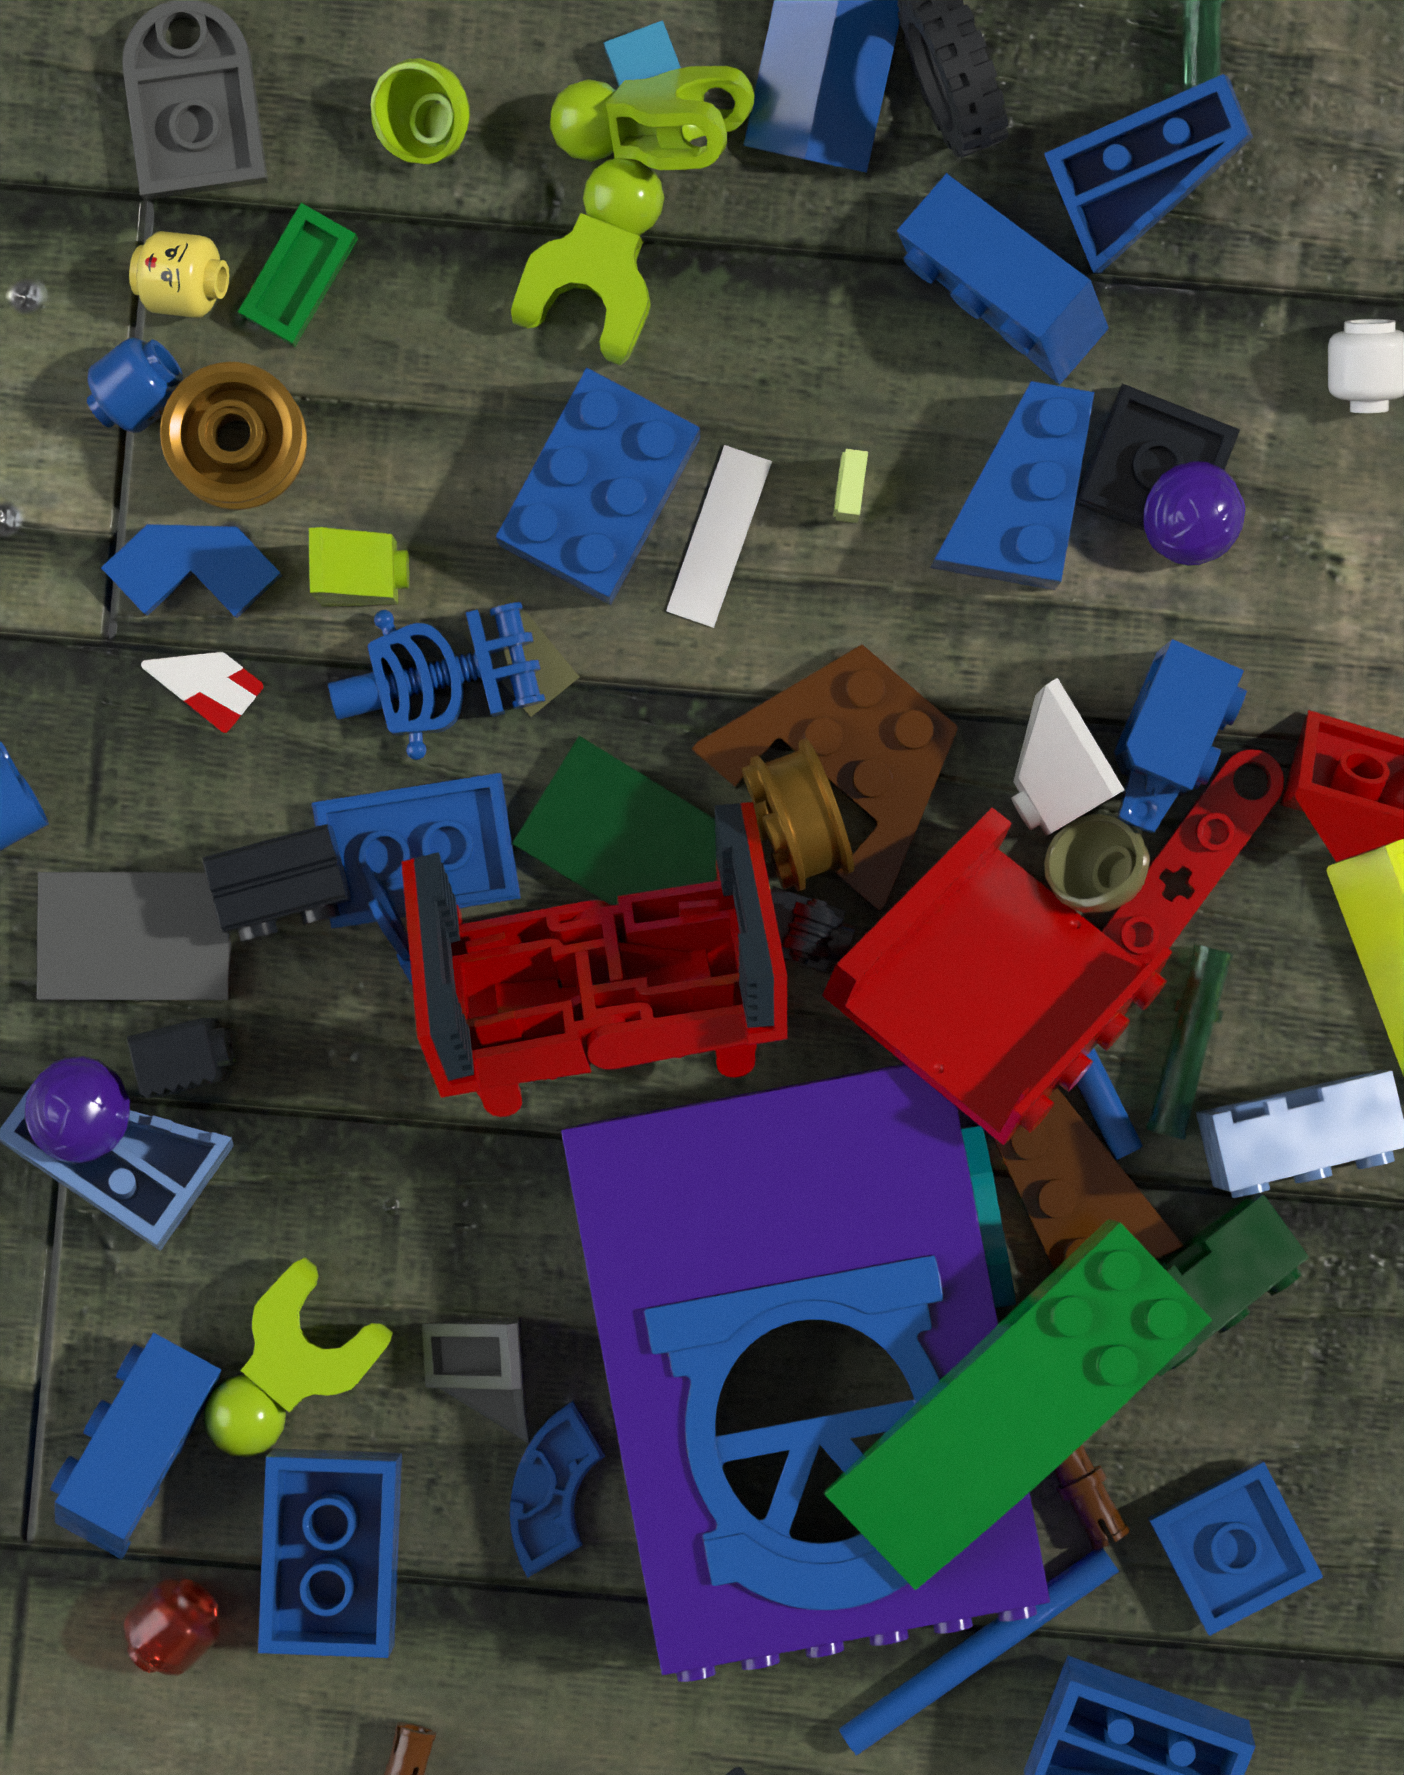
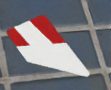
(208, 684)

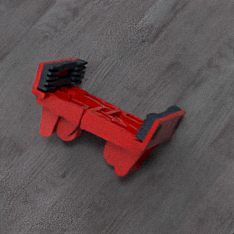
(683, 964)

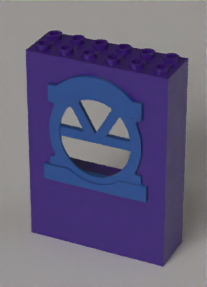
(755, 1216)

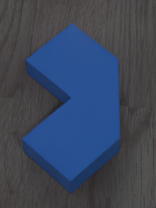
(167, 555)

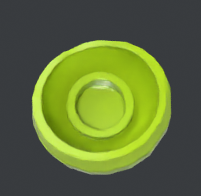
(420, 111)

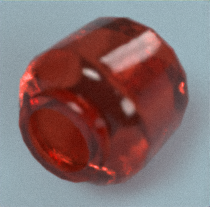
(171, 1627)

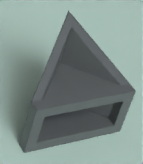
(480, 1367)

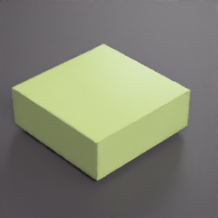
(850, 485)

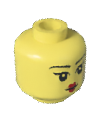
(178, 274)

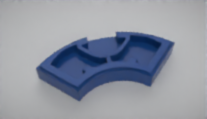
(547, 1489)

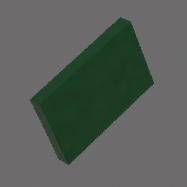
(617, 829)

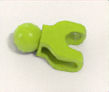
(651, 117)
(599, 256)
(250, 1409)

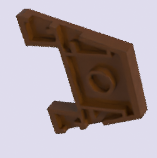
(874, 742)

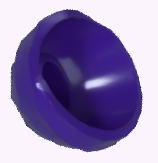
(1193, 513)
(77, 1109)

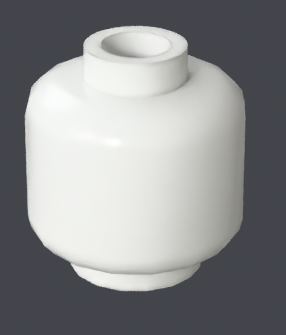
(1367, 364)

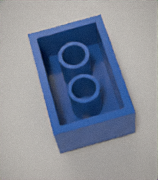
(598, 486)
(330, 1553)

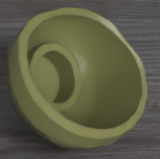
(1096, 863)

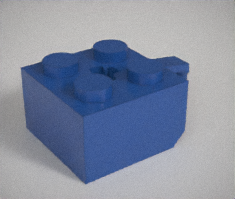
(1172, 730)

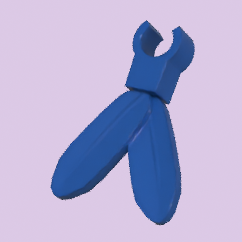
(389, 920)

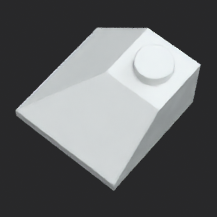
(1060, 765)

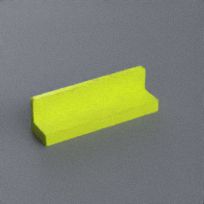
(1373, 907)

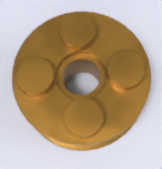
(224, 395)
(798, 816)

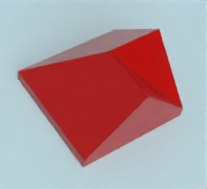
(1348, 784)

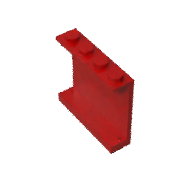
(991, 984)

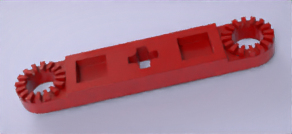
(1204, 847)

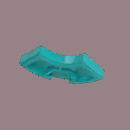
(989, 1216)

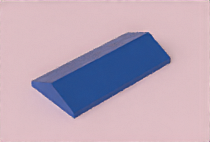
(823, 80)

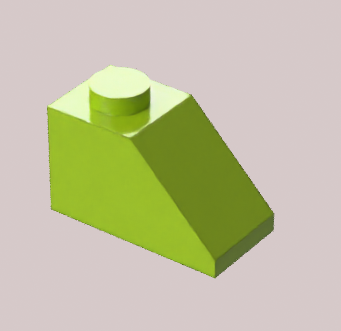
(356, 567)

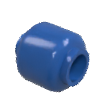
(132, 384)

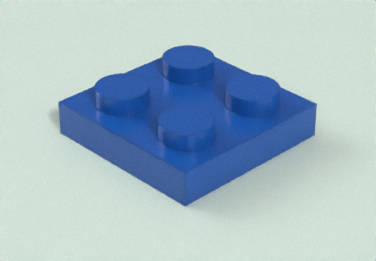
(1235, 1547)

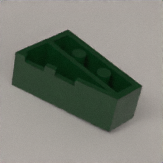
(1233, 1266)

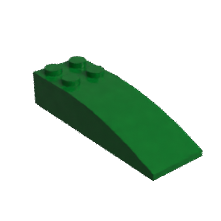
(1018, 1403)

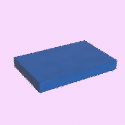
(457, 818)

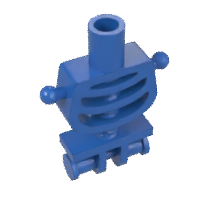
(378, 690)

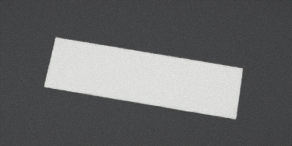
(719, 536)

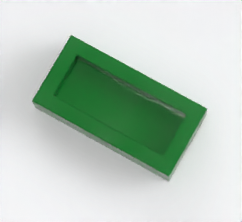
(298, 275)

